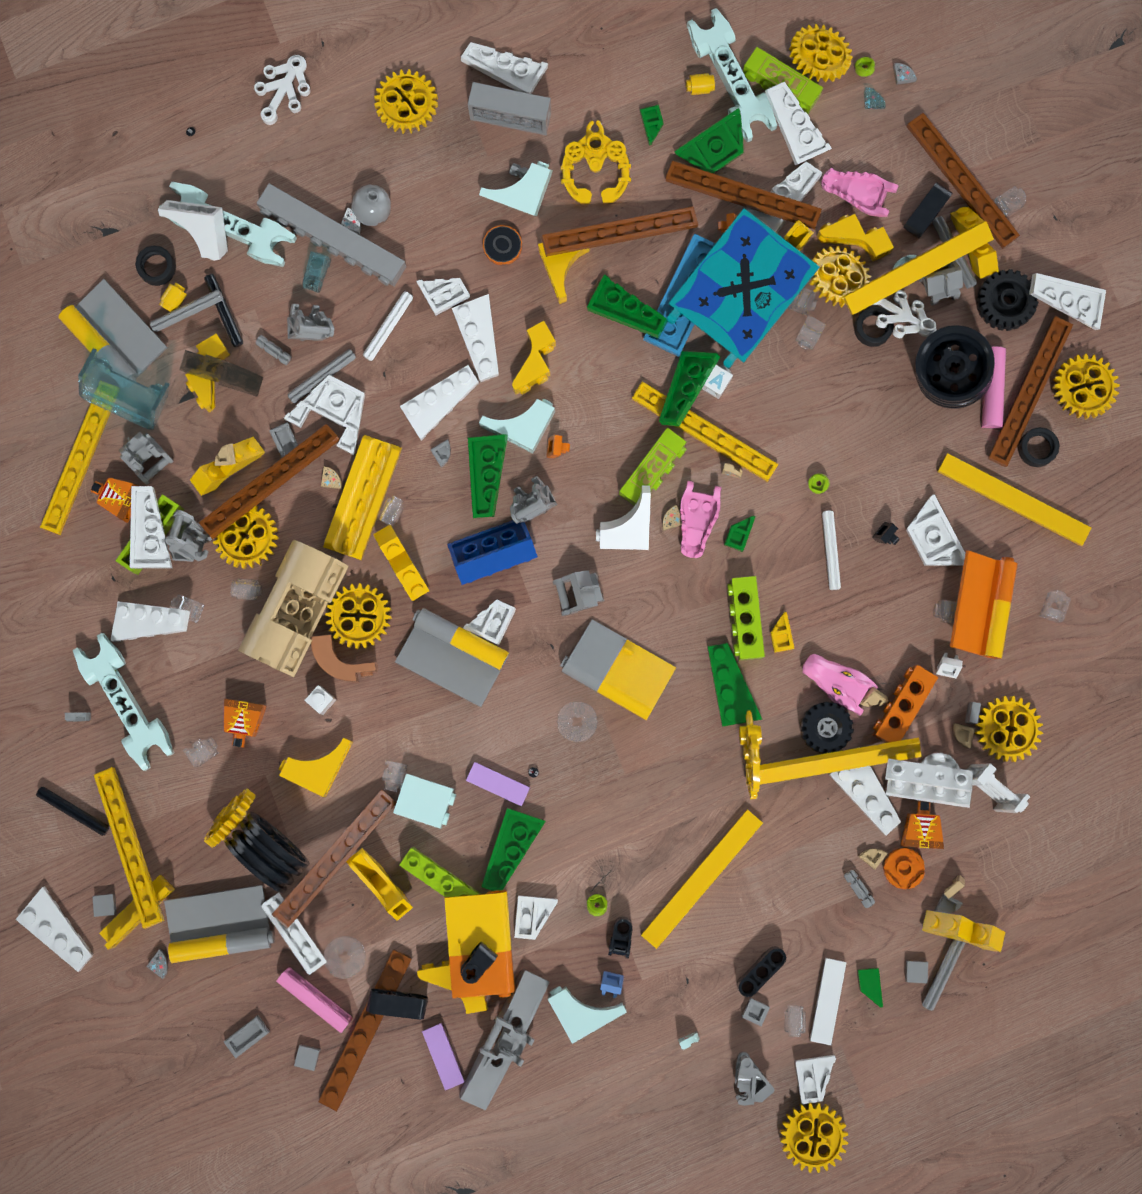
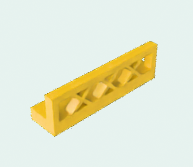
(129, 919)

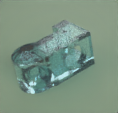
(316, 271)

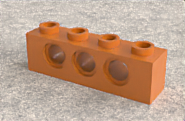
(925, 682)

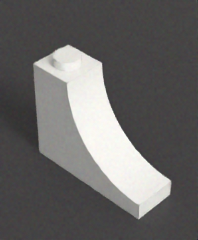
(202, 222)
(631, 529)

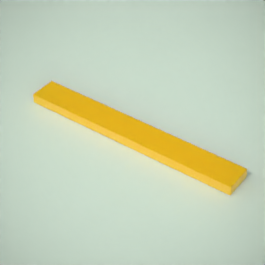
(918, 267)
(710, 435)
(75, 469)
(1014, 499)
(839, 761)
(129, 848)
(701, 879)

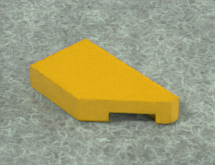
(781, 635)

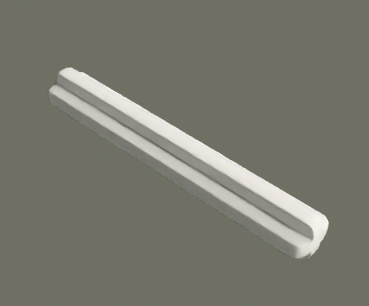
(388, 325)
(831, 550)

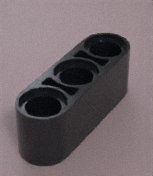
(927, 210)
(758, 982)
(397, 1004)

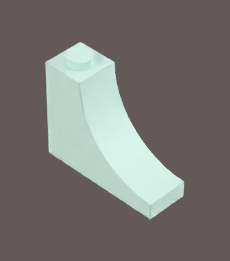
(526, 193)
(525, 429)
(578, 1017)

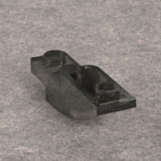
(221, 371)

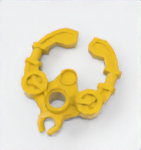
(595, 158)
(750, 737)

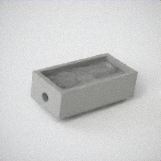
(509, 108)

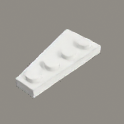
(794, 187)
(1071, 298)
(435, 403)
(146, 621)

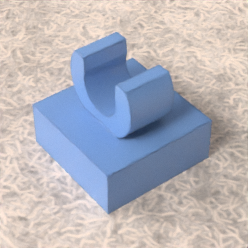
(611, 983)

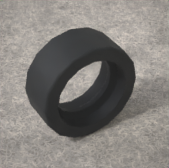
(144, 255)
(865, 339)
(1049, 436)

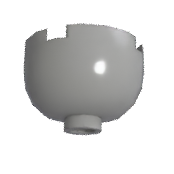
(371, 205)

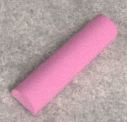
(994, 398)
(314, 999)

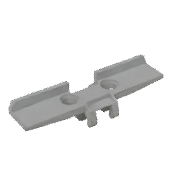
(485, 1077)

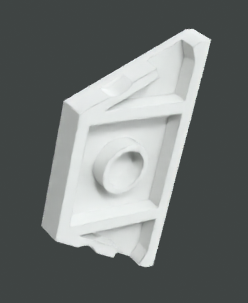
(935, 537)

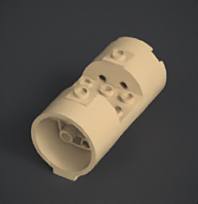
(293, 608)

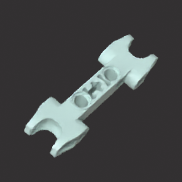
(716, 44)
(260, 238)
(142, 733)

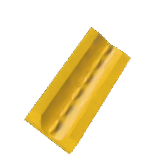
(362, 497)

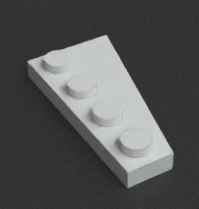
(504, 67)
(798, 131)
(477, 331)
(147, 532)
(868, 795)
(50, 926)

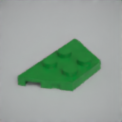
(716, 145)

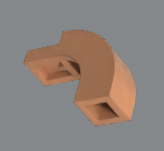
(326, 657)

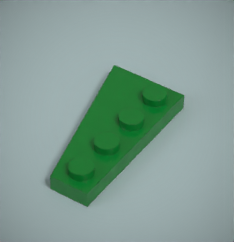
(618, 305)
(687, 383)
(486, 467)
(730, 687)
(512, 843)

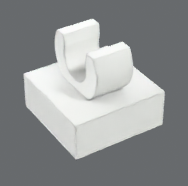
(949, 667)

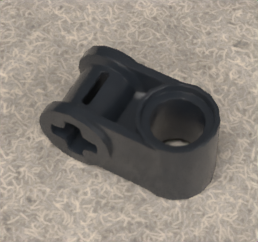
(621, 939)
(480, 959)

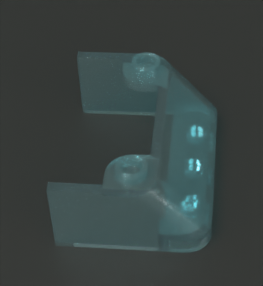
(120, 394)

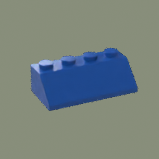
(492, 551)

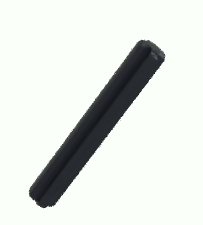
(224, 312)
(72, 811)

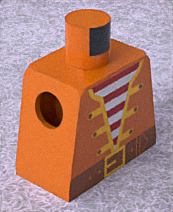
(115, 497)
(242, 720)
(923, 829)

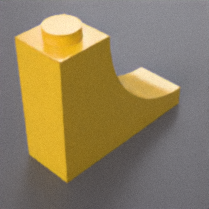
(557, 269)
(316, 774)

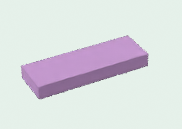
(498, 784)
(443, 1056)

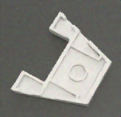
(337, 403)

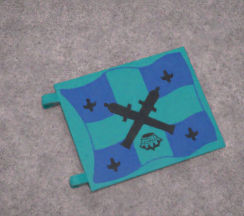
(743, 286)

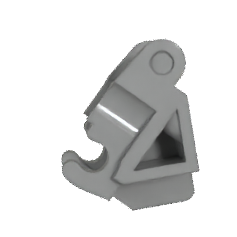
(944, 283)
(315, 327)
(138, 450)
(528, 506)
(187, 538)
(585, 590)
(751, 1081)

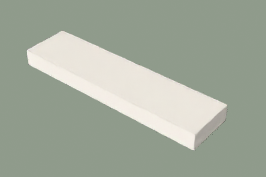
(828, 1001)

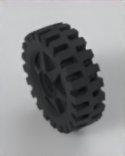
(999, 312)

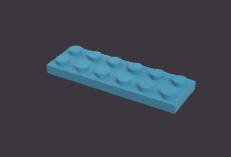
(675, 336)

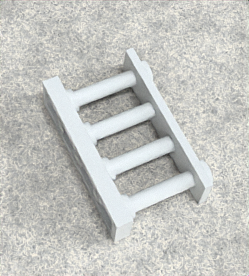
(929, 783)
(1006, 799)
(296, 938)

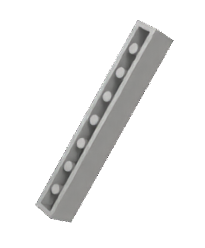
(331, 235)

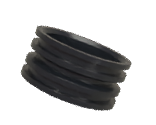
(940, 344)
(266, 852)

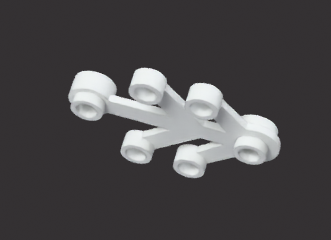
(283, 85)
(920, 325)

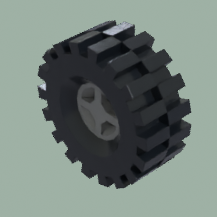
(823, 719)

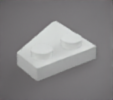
(443, 293)
(493, 622)
(532, 915)
(813, 1077)

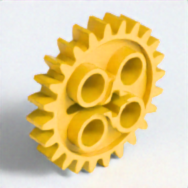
(820, 53)
(420, 91)
(838, 274)
(1080, 370)
(260, 545)
(360, 598)
(1027, 731)
(229, 818)
(832, 1138)

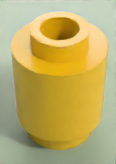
(700, 84)
(172, 297)

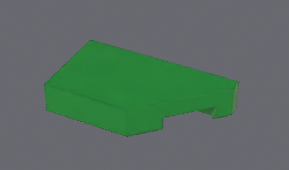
(652, 122)
(739, 534)
(870, 984)

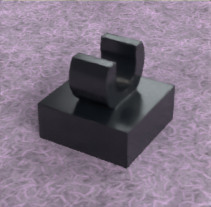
(886, 534)

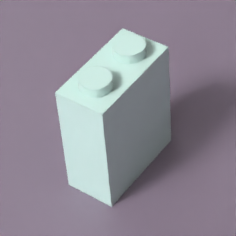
(424, 801)

